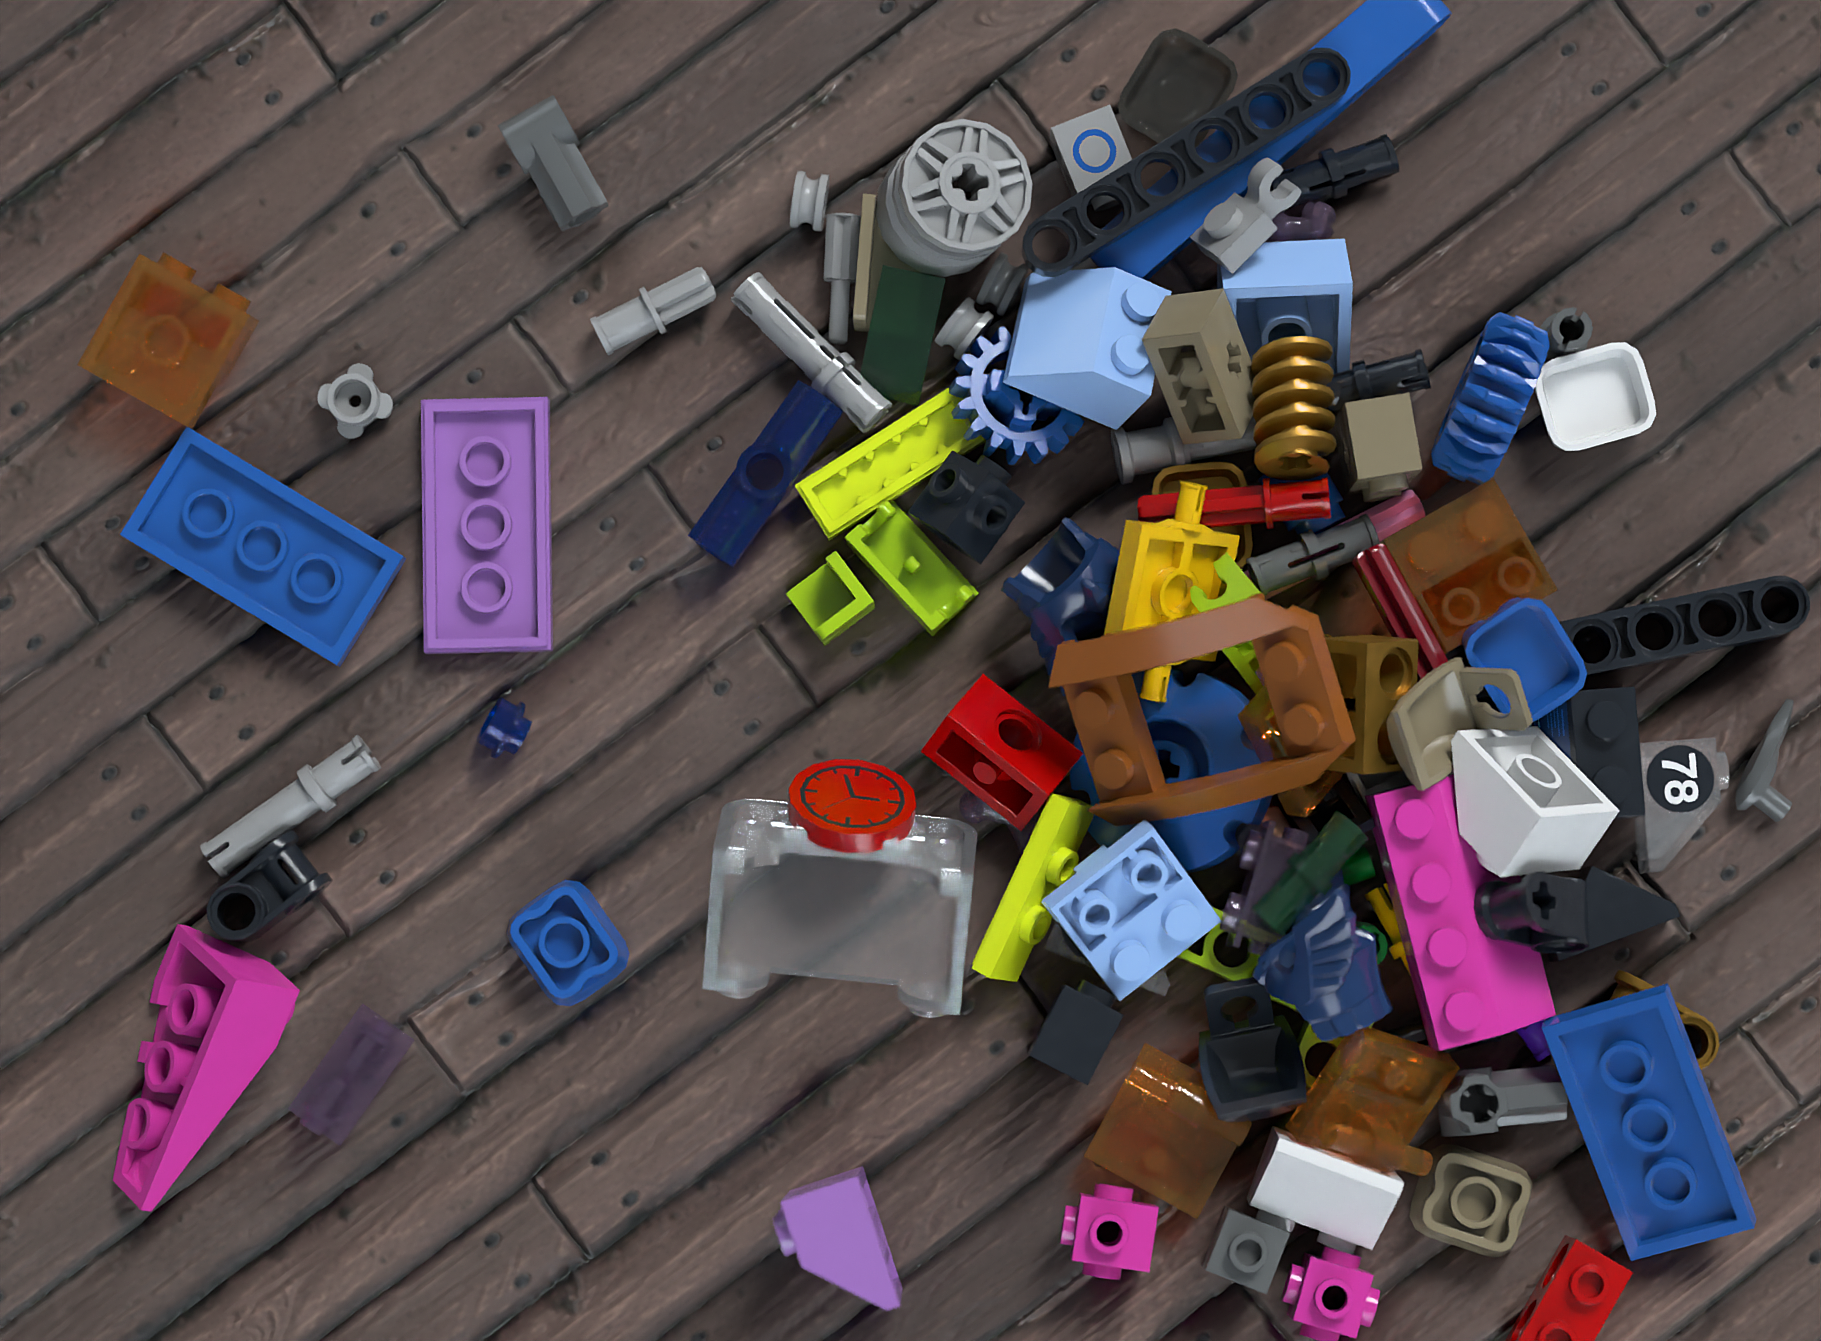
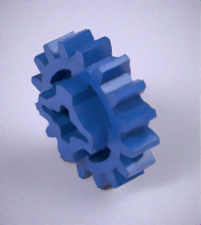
(997, 409)

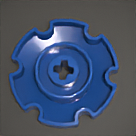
(1205, 738)

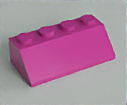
(1460, 976)

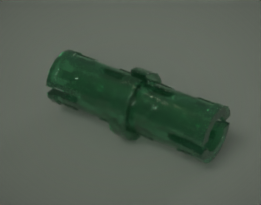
(1309, 873)

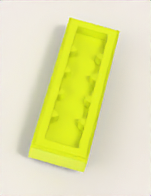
(886, 465)
(1043, 867)

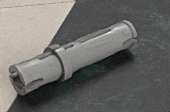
(828, 370)
(291, 806)

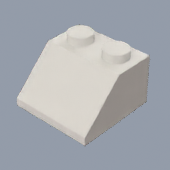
(1525, 802)
(1322, 1192)

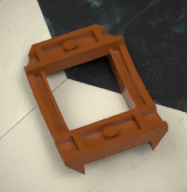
(1117, 735)

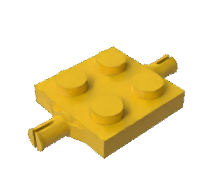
(1158, 570)

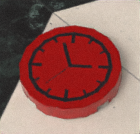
(851, 805)

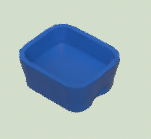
(1534, 645)
(568, 943)

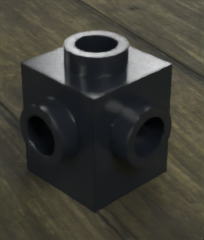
(968, 505)

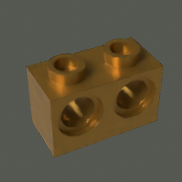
(1372, 679)

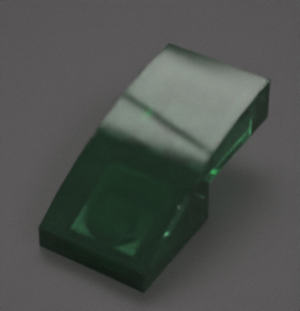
(902, 333)

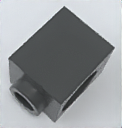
(1245, 1250)

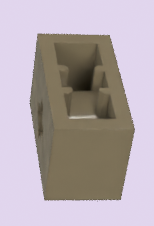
(1202, 366)
(1378, 446)

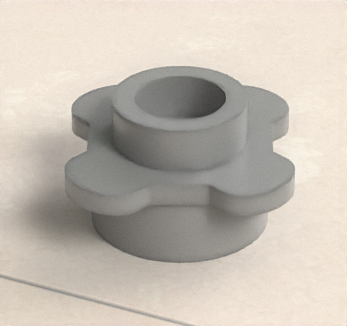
(337, 399)

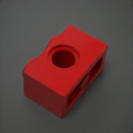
(1001, 752)

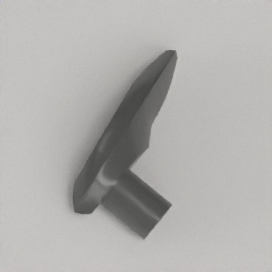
(1760, 770)

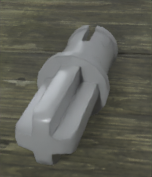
(654, 309)

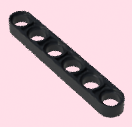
(1190, 169)

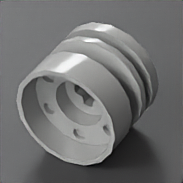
(932, 222)

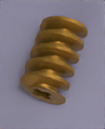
(1293, 407)

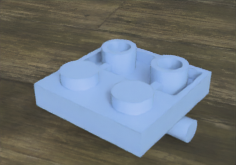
(1131, 909)

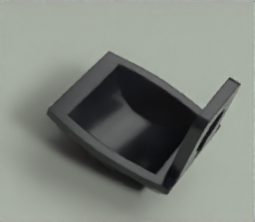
(1252, 1064)

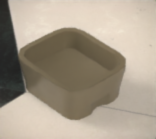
(1471, 1201)

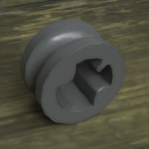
(1002, 284)

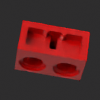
(1571, 1296)

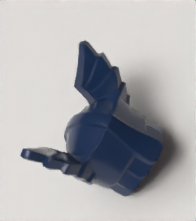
(1065, 588)
(1327, 967)

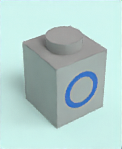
(1090, 150)

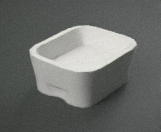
(1595, 396)

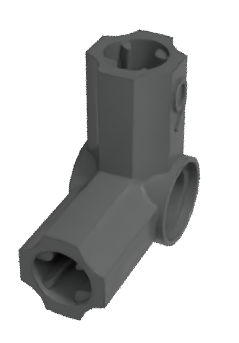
(1485, 1099)

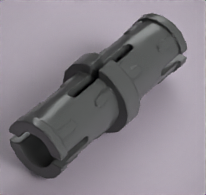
(1272, 570)

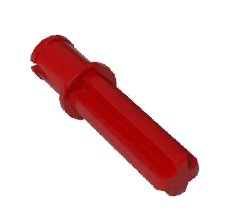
(1247, 504)

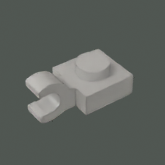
(1243, 224)

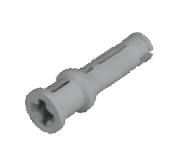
(1162, 447)

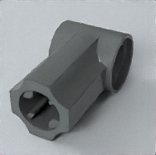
(549, 152)

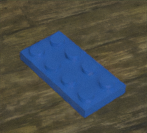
(263, 546)
(1649, 1122)

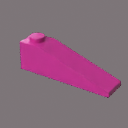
(209, 1041)

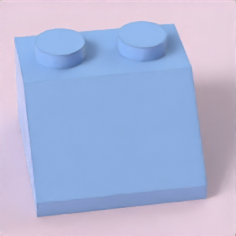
(1293, 293)
(1083, 342)

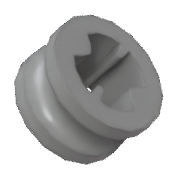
(809, 201)
(964, 328)

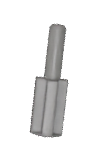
(840, 269)

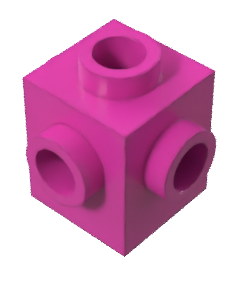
(1135, 1237)
(1305, 1289)

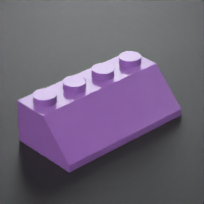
(840, 1236)

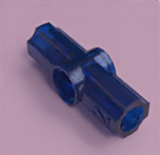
(790, 440)

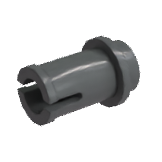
(1579, 326)

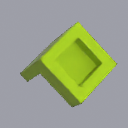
(831, 599)

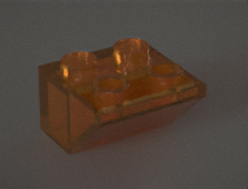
(1468, 562)

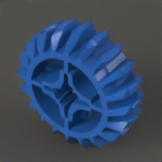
(1490, 398)

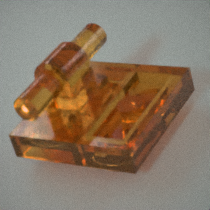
(1374, 1101)
(1165, 1133)

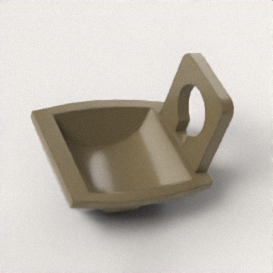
(1446, 703)

